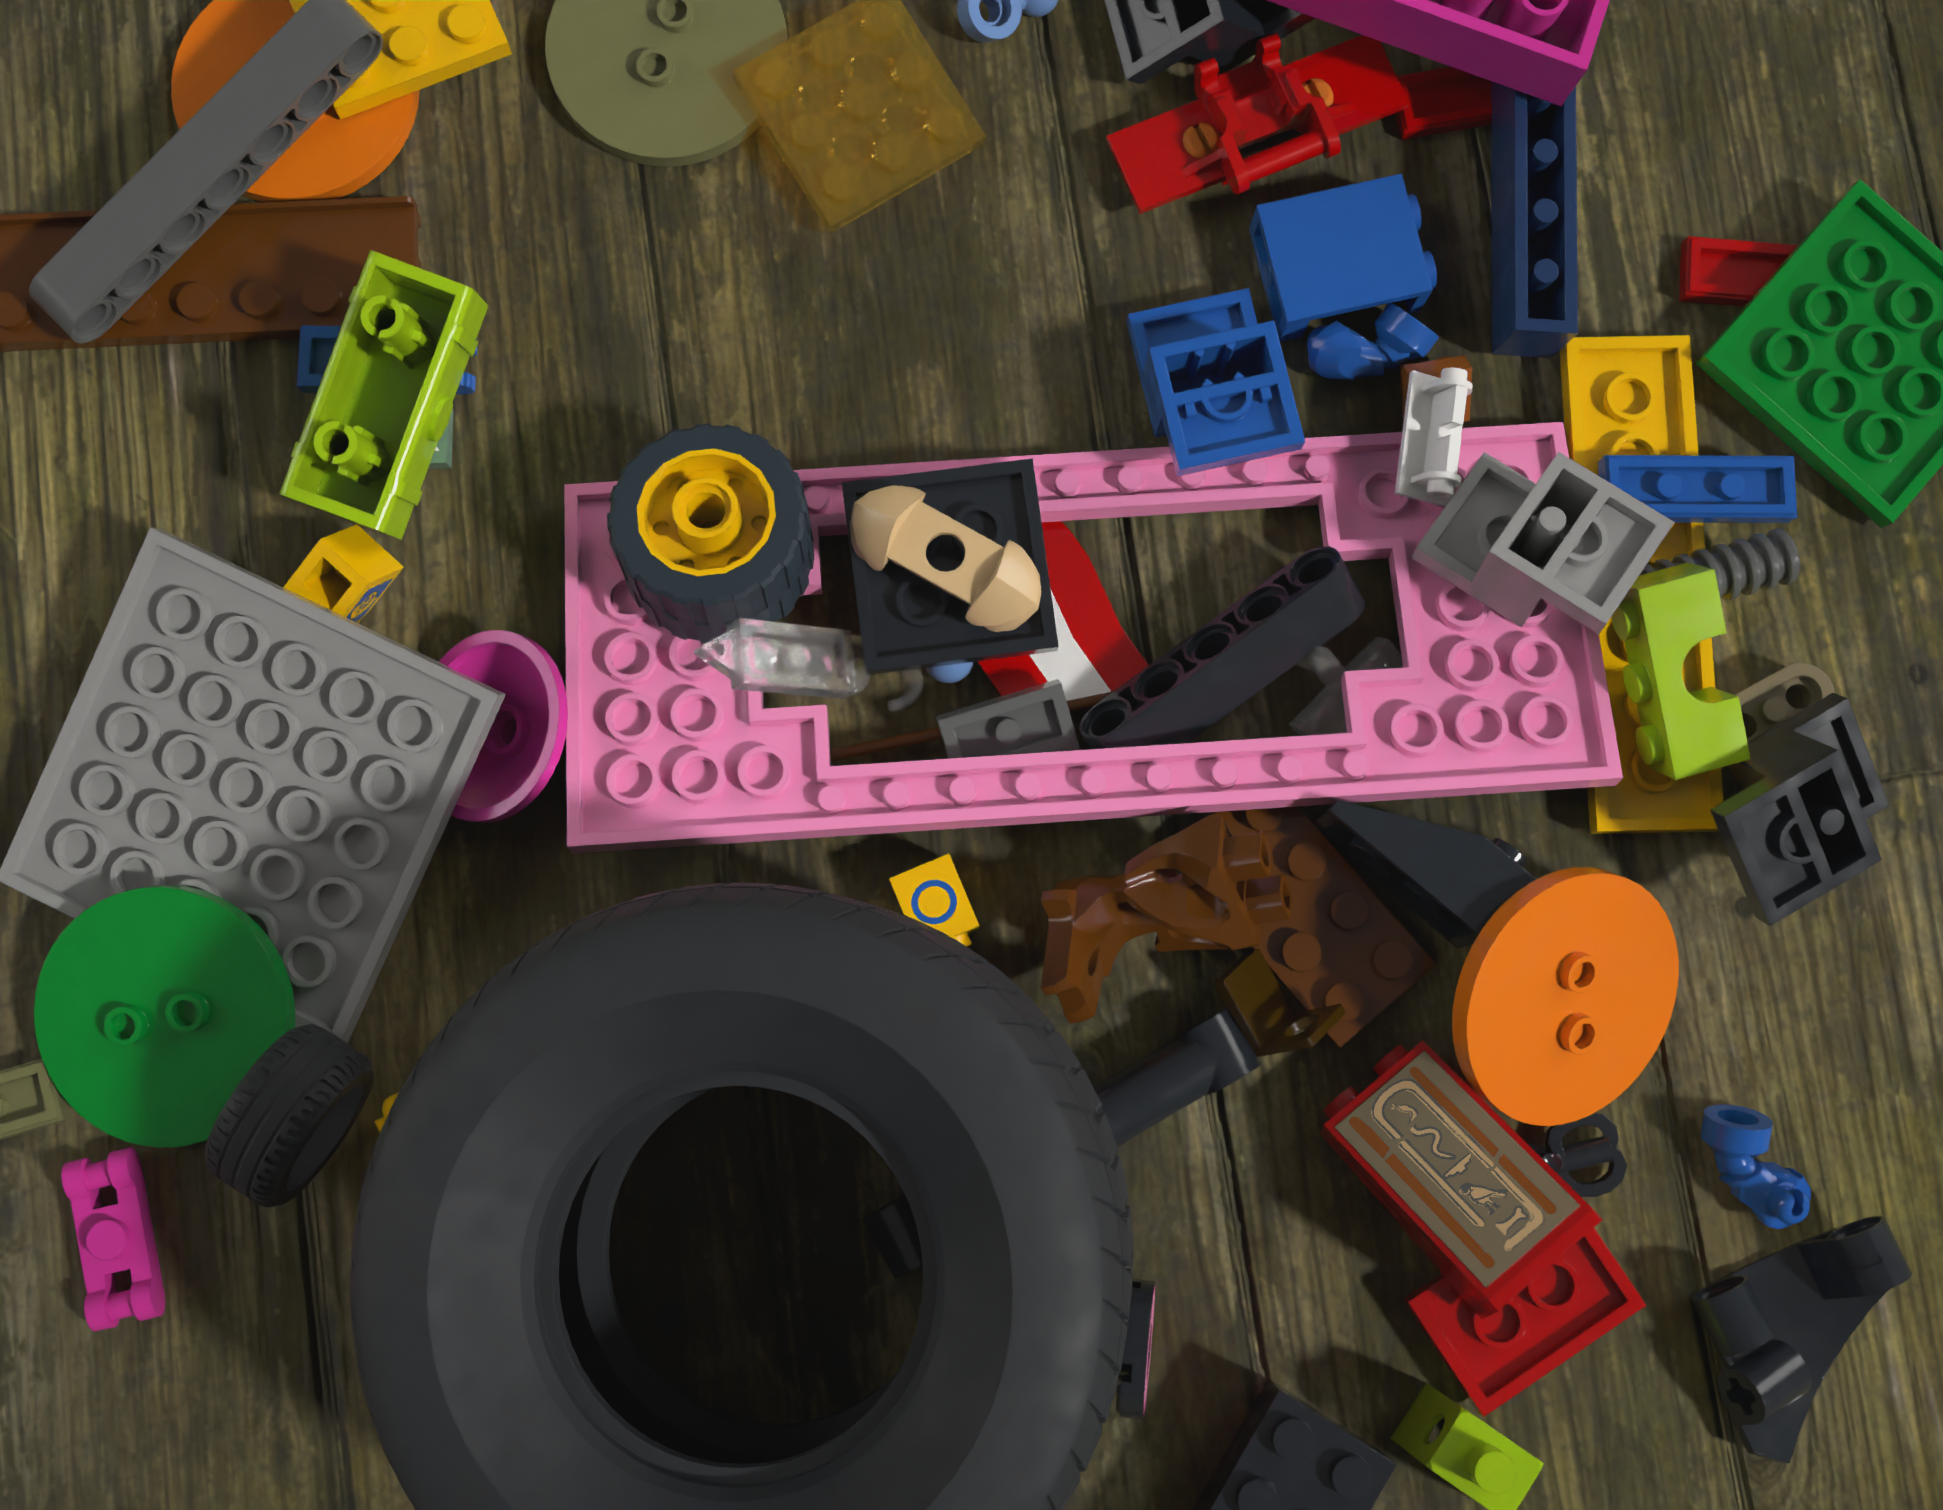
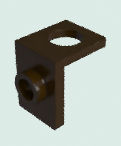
(1265, 1011)

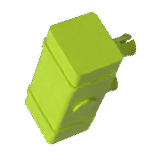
(385, 395)

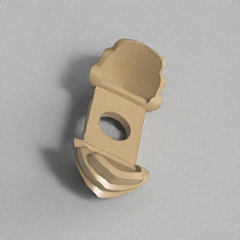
(993, 578)

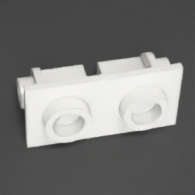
(1432, 436)

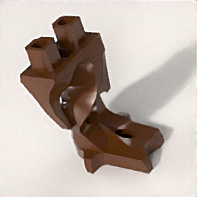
(1187, 889)

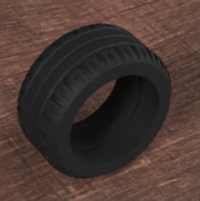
(289, 1115)

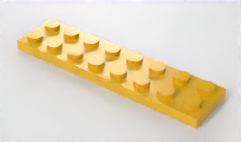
(1640, 401)

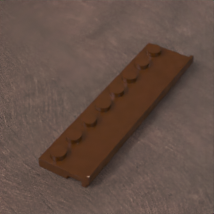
(243, 280)

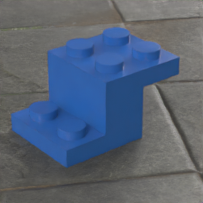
(1215, 382)

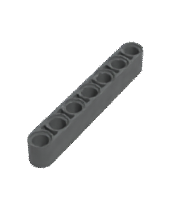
(205, 168)

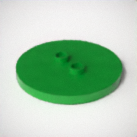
(159, 1011)

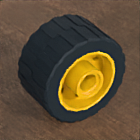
(711, 530)

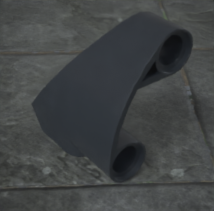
(1788, 1321)

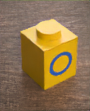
(936, 898)

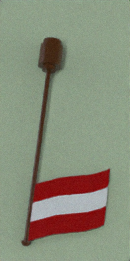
(1091, 654)

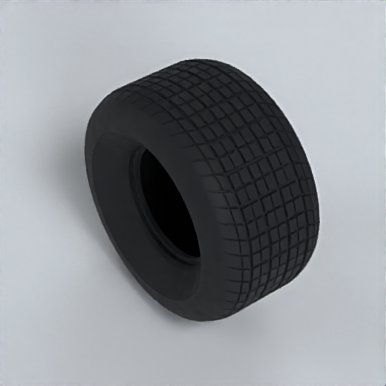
(499, 1171)

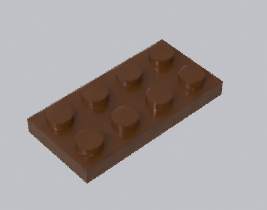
(1339, 935)

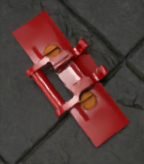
(1249, 104)

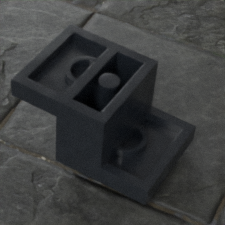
(1162, 32)
(1802, 809)

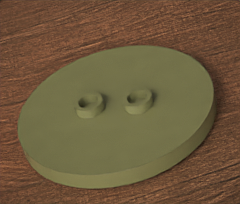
(659, 73)

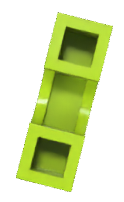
(1660, 624)

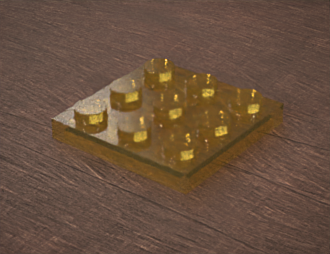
(859, 109)

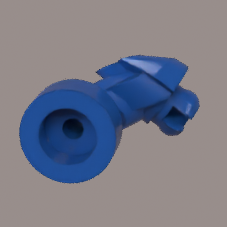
(1346, 355)
(1773, 1192)

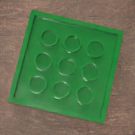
(1848, 354)

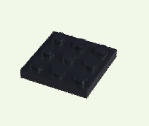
(917, 624)

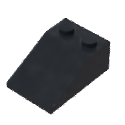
(1435, 870)

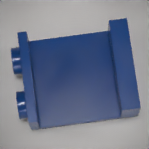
(1341, 253)

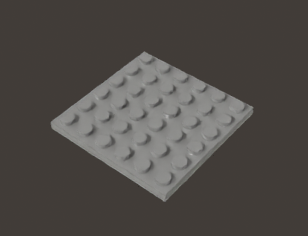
(255, 759)

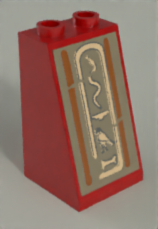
(1456, 1177)

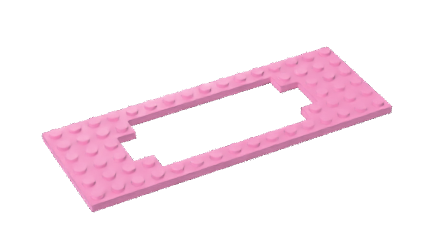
(1478, 709)

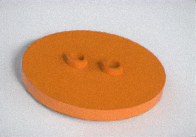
(333, 153)
(1565, 996)

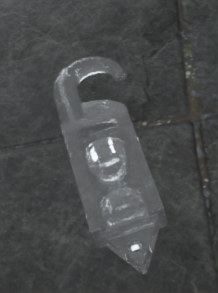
(797, 661)

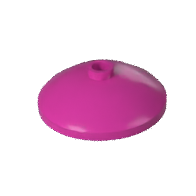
(526, 731)

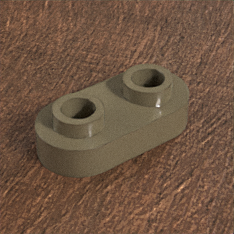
(1765, 701)

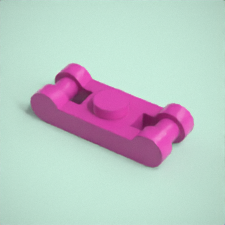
(114, 1239)

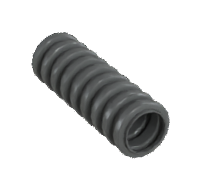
(1744, 564)

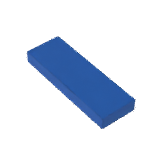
(1708, 486)

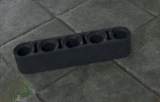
(1230, 656)

